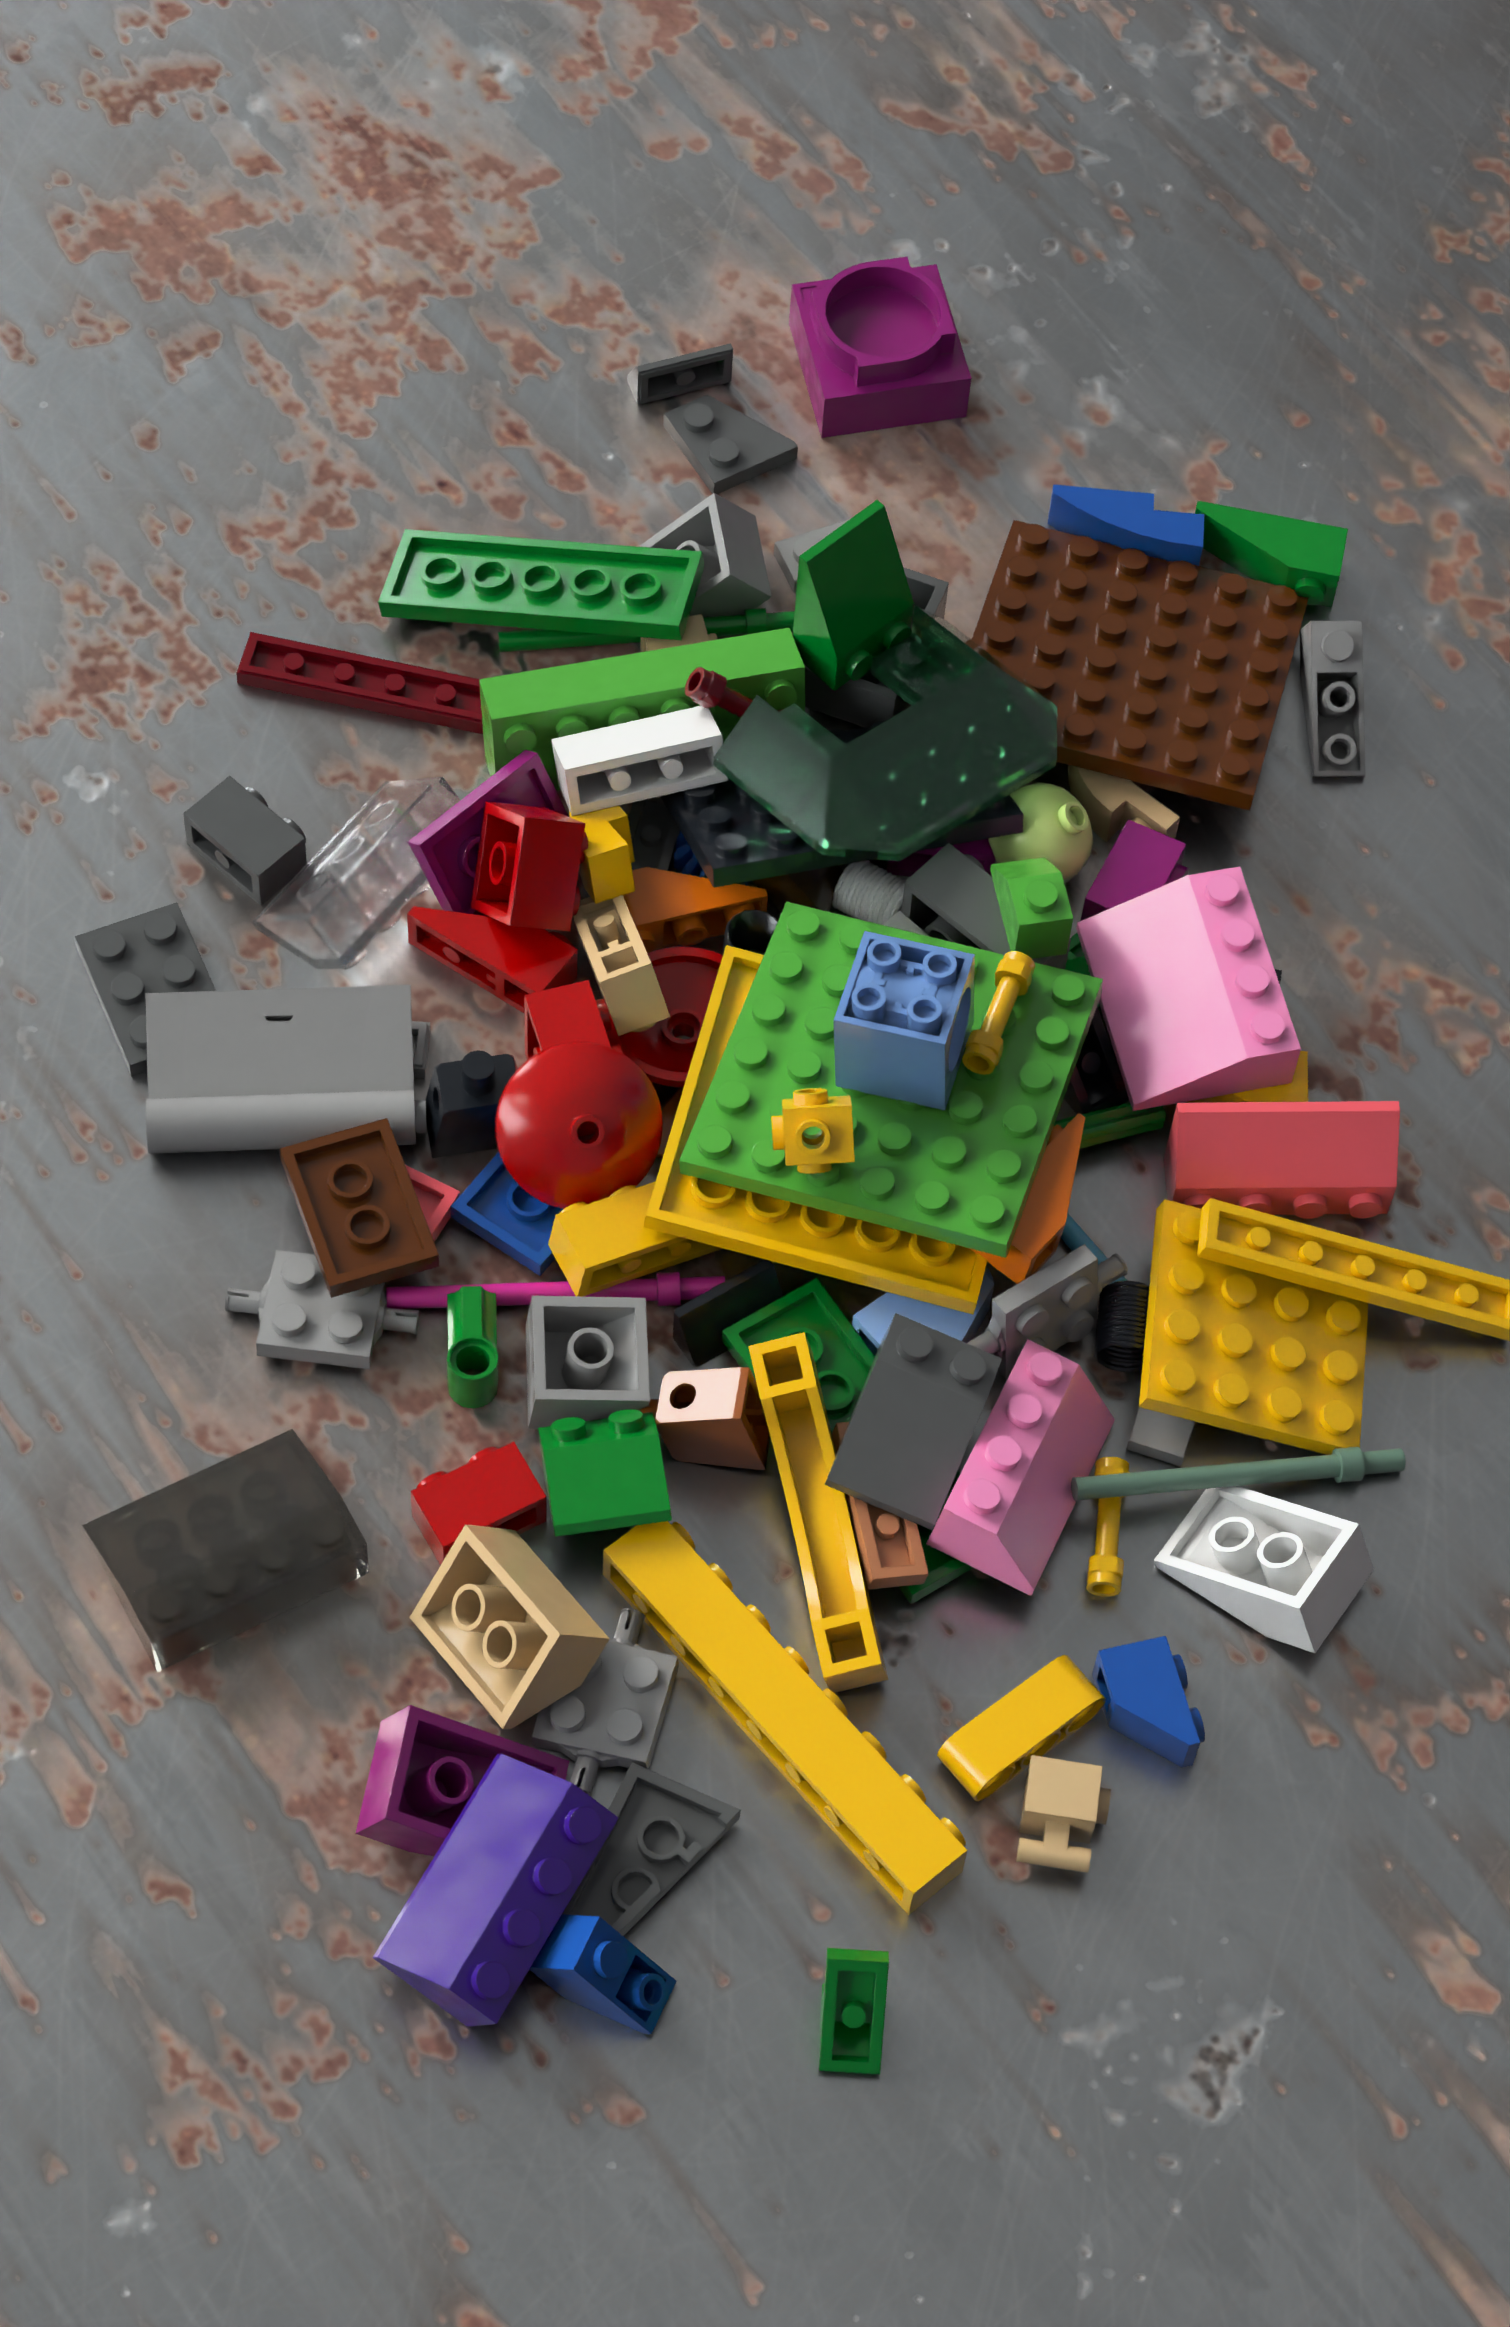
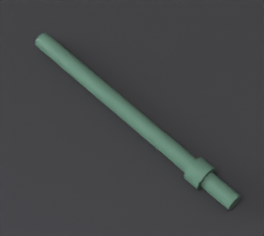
(1344, 1465)

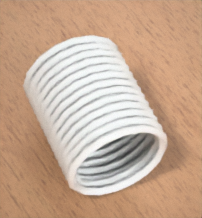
(868, 893)

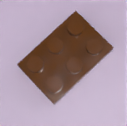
(359, 1207)

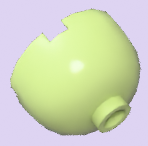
(1052, 828)

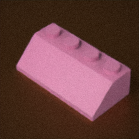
(1021, 1470)

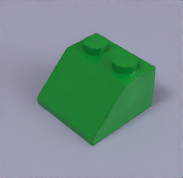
(604, 1472)

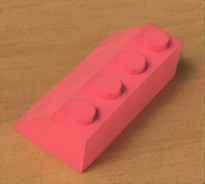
(1285, 1156)

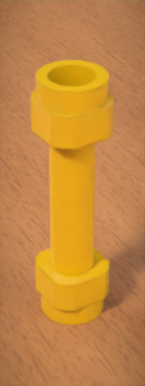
(986, 1045)
(1105, 1567)

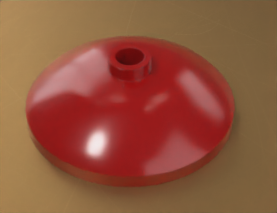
(686, 983)
(550, 1101)

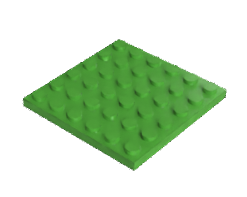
(915, 1167)

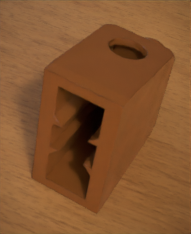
(712, 1417)

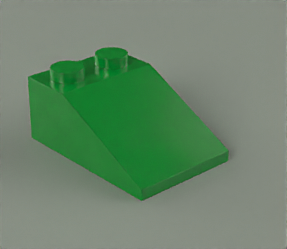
(851, 598)

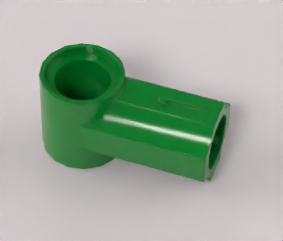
(472, 1346)

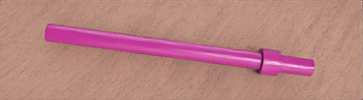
(666, 1289)

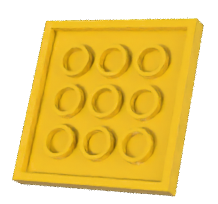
(1249, 1346)

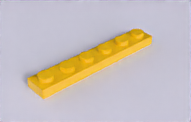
(1354, 1268)

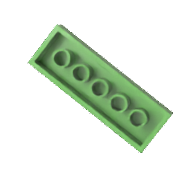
(564, 700)

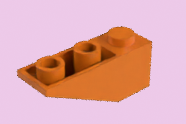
(685, 908)
(1046, 1206)

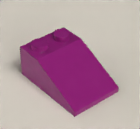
(427, 1773)

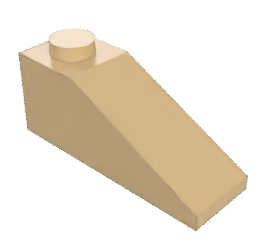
(620, 965)

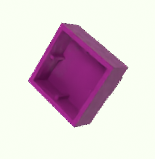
(879, 348)

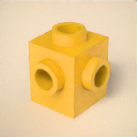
(814, 1109)

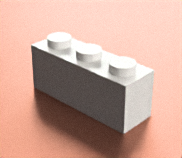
(638, 760)

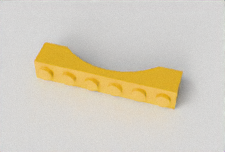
(818, 1514)

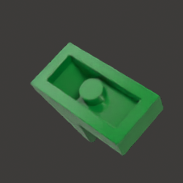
(853, 2010)

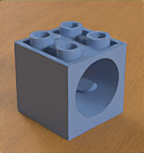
(904, 1020)

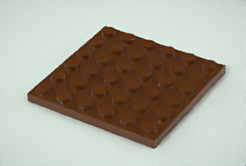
(1150, 659)

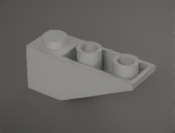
(1333, 697)

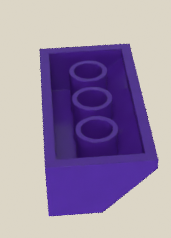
(495, 1890)

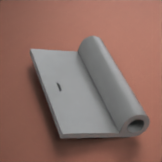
(278, 1066)

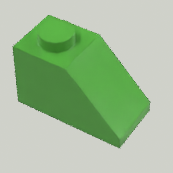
(1033, 906)

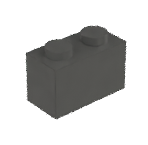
(246, 839)

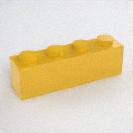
(608, 1242)

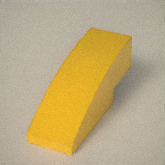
(609, 854)

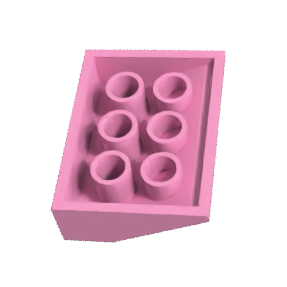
(1190, 992)

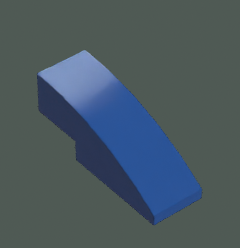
(1127, 522)

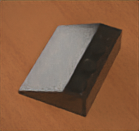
(228, 1548)

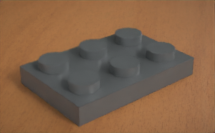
(137, 958)

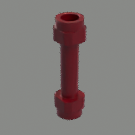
(710, 690)

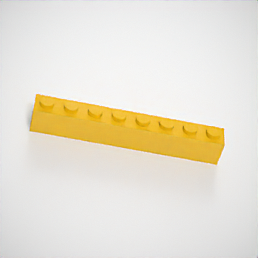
(786, 1712)

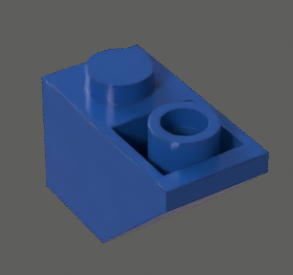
(1148, 1698)
(603, 1972)

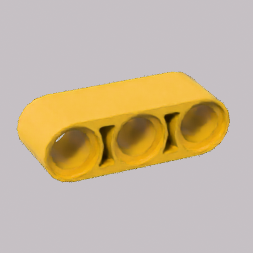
(1019, 1725)

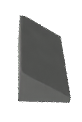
(681, 374)

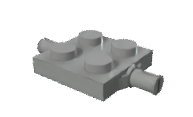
(1049, 1306)
(310, 1326)
(615, 1710)

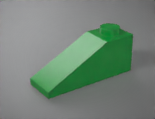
(1277, 549)

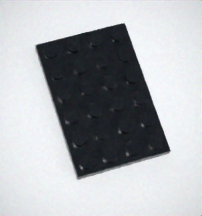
(745, 842)

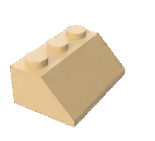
(507, 1625)

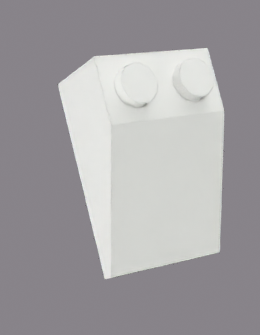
(1269, 1563)

